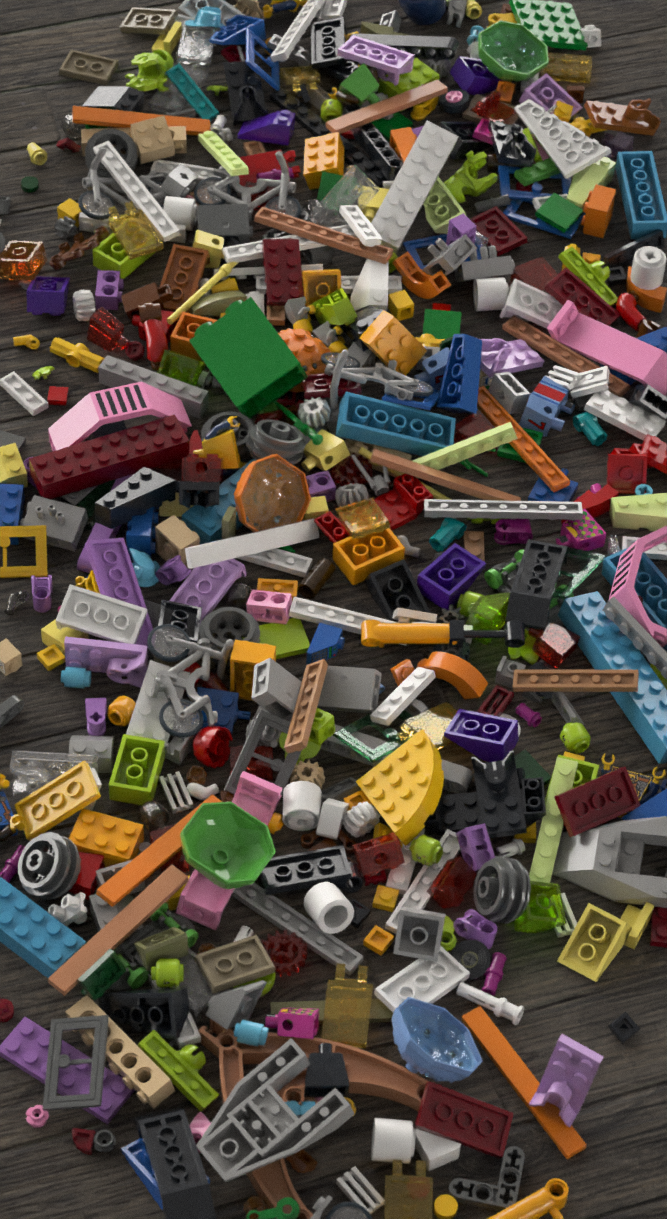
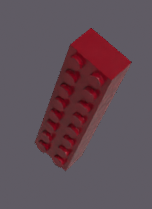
(109, 457)

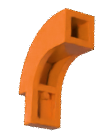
(418, 281)
(648, 299)
(457, 672)

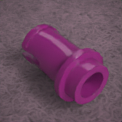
(532, 718)

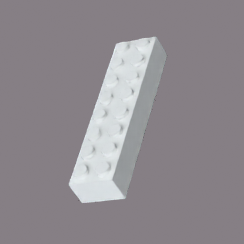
(413, 184)

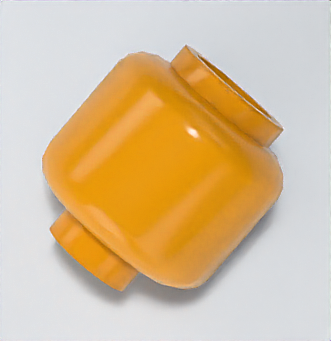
(121, 710)

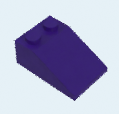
(473, 76)
(270, 128)
(47, 295)
(449, 576)
(483, 734)

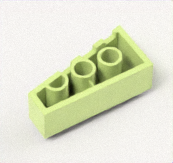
(639, 511)

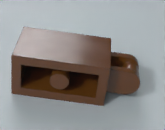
(146, 294)

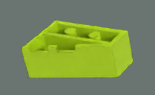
(335, 309)

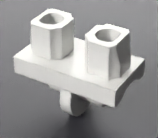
(71, 909)

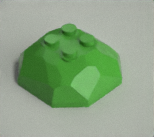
(227, 844)

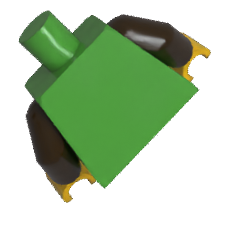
(359, 87)

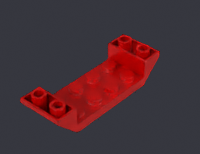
(398, 505)

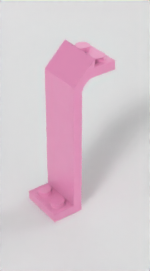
(610, 347)
(201, 898)

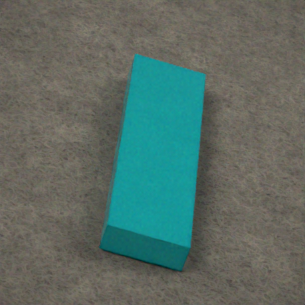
(192, 93)

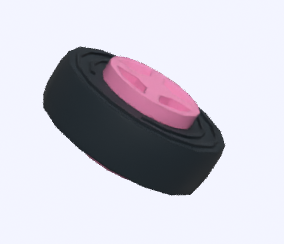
(454, 101)

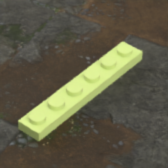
(223, 153)
(469, 447)
(552, 822)

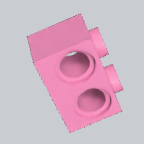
(269, 606)

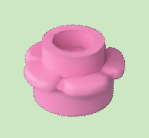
(37, 1122)

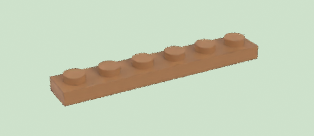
(575, 680)
(306, 706)

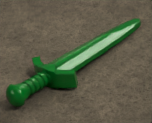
(304, 428)

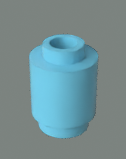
(76, 677)
(251, 1033)

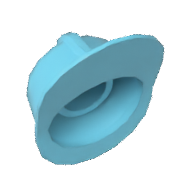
(206, 17)

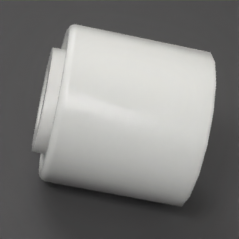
(181, 211)
(648, 268)
(490, 293)
(301, 805)
(328, 907)
(392, 1140)

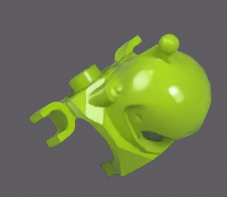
(151, 71)
(465, 179)

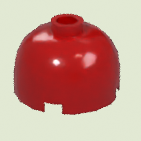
(211, 746)

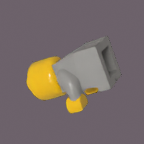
(297, 313)
(328, 337)

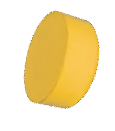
(445, 1207)

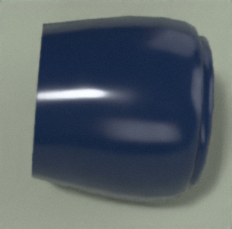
(423, 11)

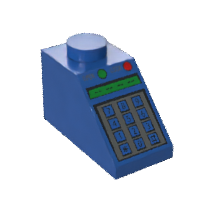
(325, 643)

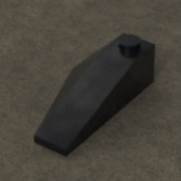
(149, 1009)

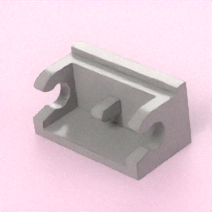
(178, 749)

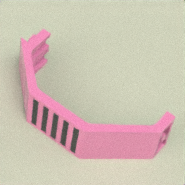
(114, 406)
(624, 581)

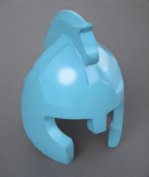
(144, 568)

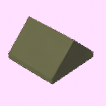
(166, 944)

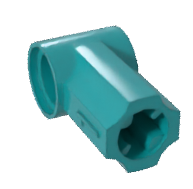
(589, 426)
(450, 530)

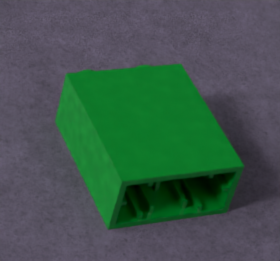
(247, 357)

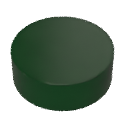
(29, 184)

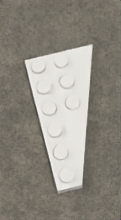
(561, 141)

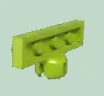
(590, 274)
(180, 1068)

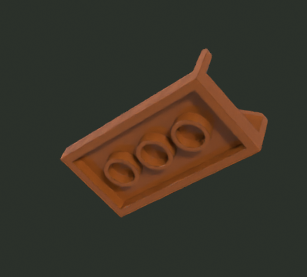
(623, 118)
(184, 274)

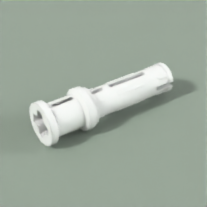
(499, 1006)

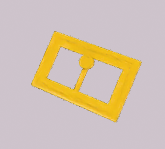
(40, 534)

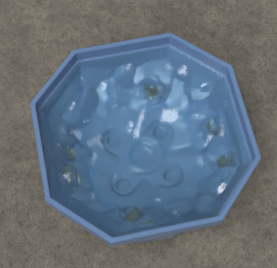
(434, 1041)

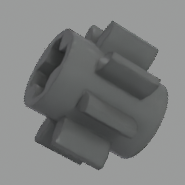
(65, 227)
(454, 612)

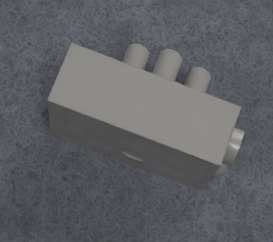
(450, 256)
(485, 267)
(62, 521)
(275, 689)
(350, 689)

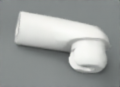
(201, 792)

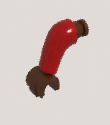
(627, 308)
(155, 336)

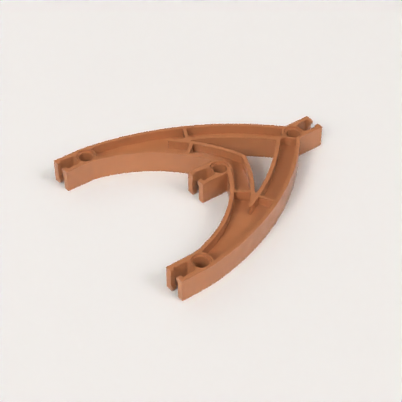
(366, 1075)

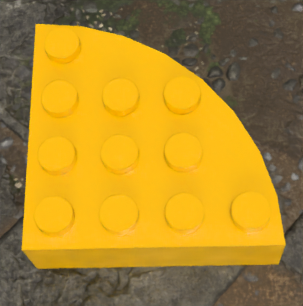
(406, 786)

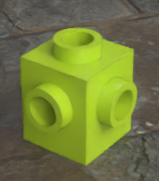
(322, 727)

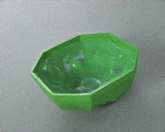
(512, 51)

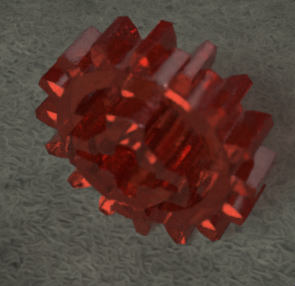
(348, 473)
(283, 952)

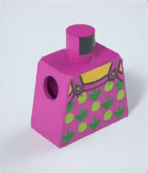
(582, 534)
(304, 1022)

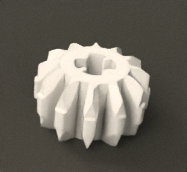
(83, 305)
(314, 412)
(361, 819)

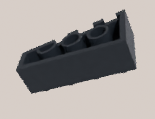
(134, 497)

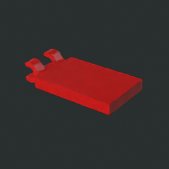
(265, 163)

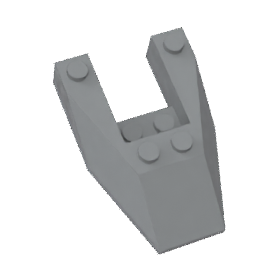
(610, 860)
(259, 1126)

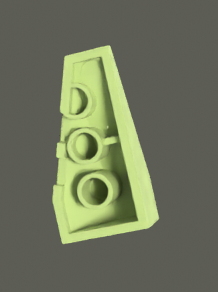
(585, 180)
(441, 207)

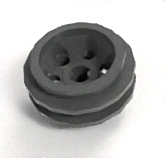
(115, 137)
(241, 432)
(278, 438)
(228, 624)
(49, 866)
(502, 890)

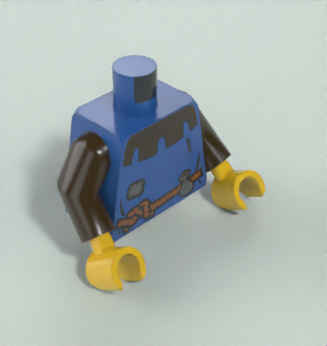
(8, 822)

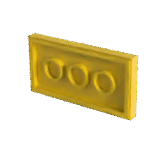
(57, 800)

